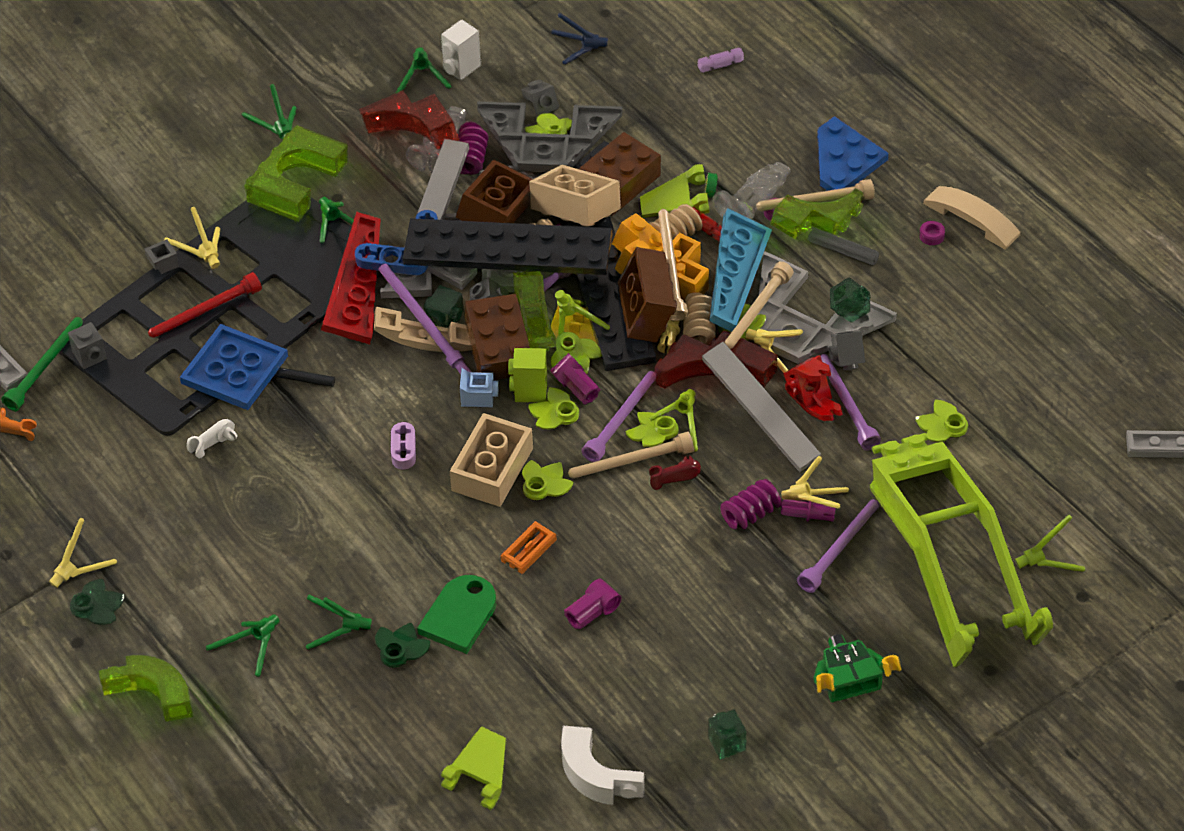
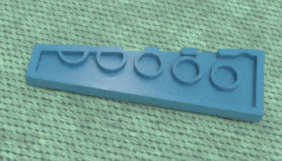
(737, 263)

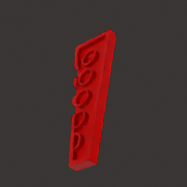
(353, 293)

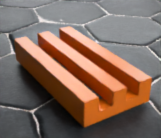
(532, 549)

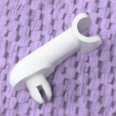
(217, 433)

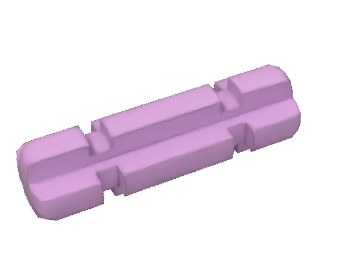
(720, 60)

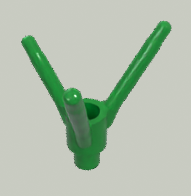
(421, 62)
(282, 125)
(331, 212)
(350, 621)
(260, 630)

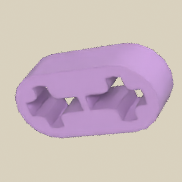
(408, 445)

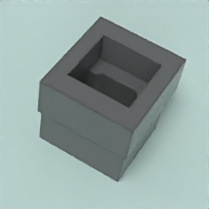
(162, 256)

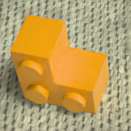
(635, 233)
(691, 275)

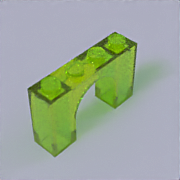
(297, 149)

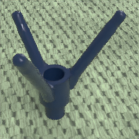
(589, 40)

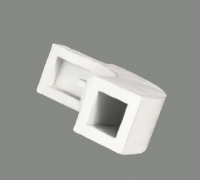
(591, 777)

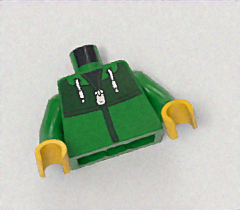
(851, 669)

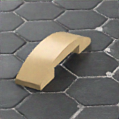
(976, 211)
(414, 335)

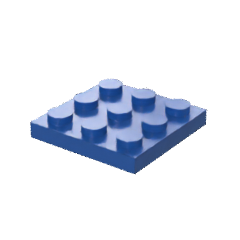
(234, 366)

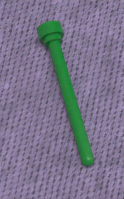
(14, 397)

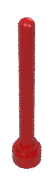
(248, 285)

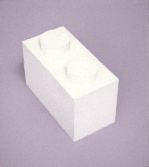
(461, 49)

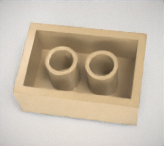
(575, 195)
(491, 459)

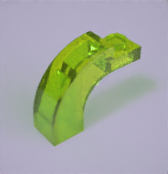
(152, 676)

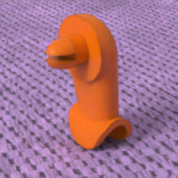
(18, 428)

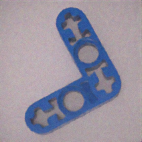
(384, 251)

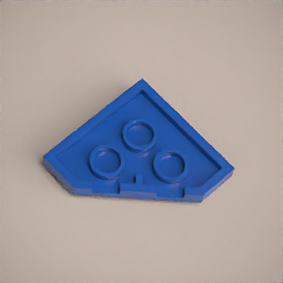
(845, 155)

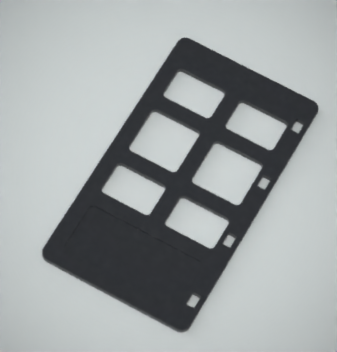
(282, 251)

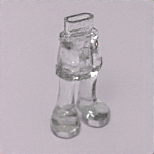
(761, 184)

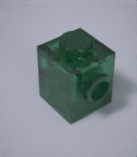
(850, 300)
(444, 307)
(727, 733)

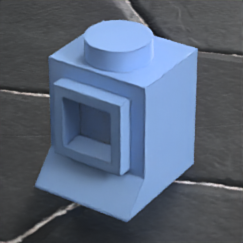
(477, 389)

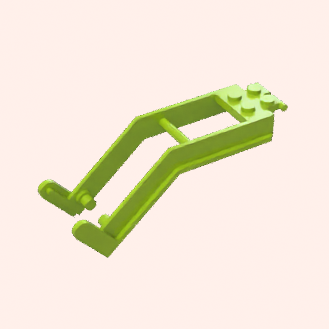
(917, 458)

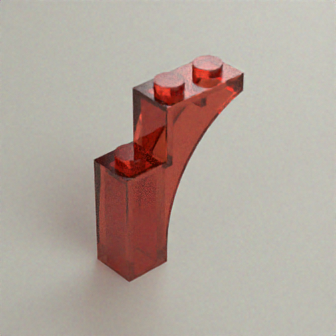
(421, 117)
(686, 361)

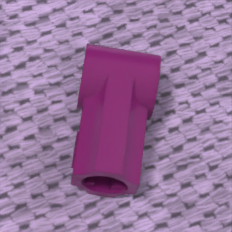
(572, 375)
(597, 600)

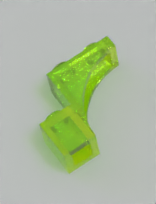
(796, 215)
(532, 304)

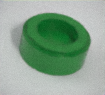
(711, 184)

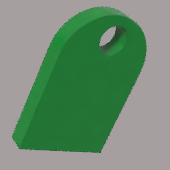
(459, 615)

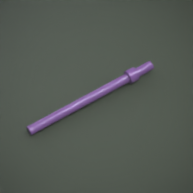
(453, 356)

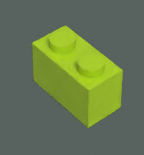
(529, 374)

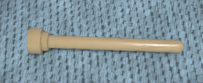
(865, 186)
(780, 275)
(681, 311)
(682, 443)

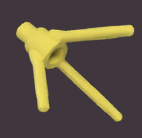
(207, 249)
(766, 339)
(802, 489)
(67, 569)

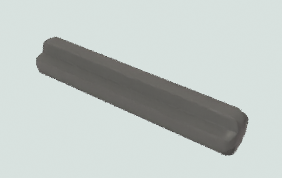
(843, 246)

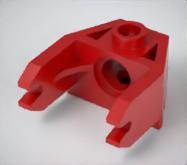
(811, 390)

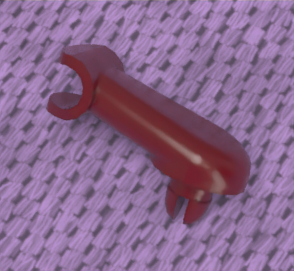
(685, 470)

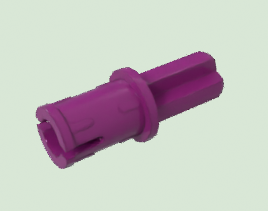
(807, 510)

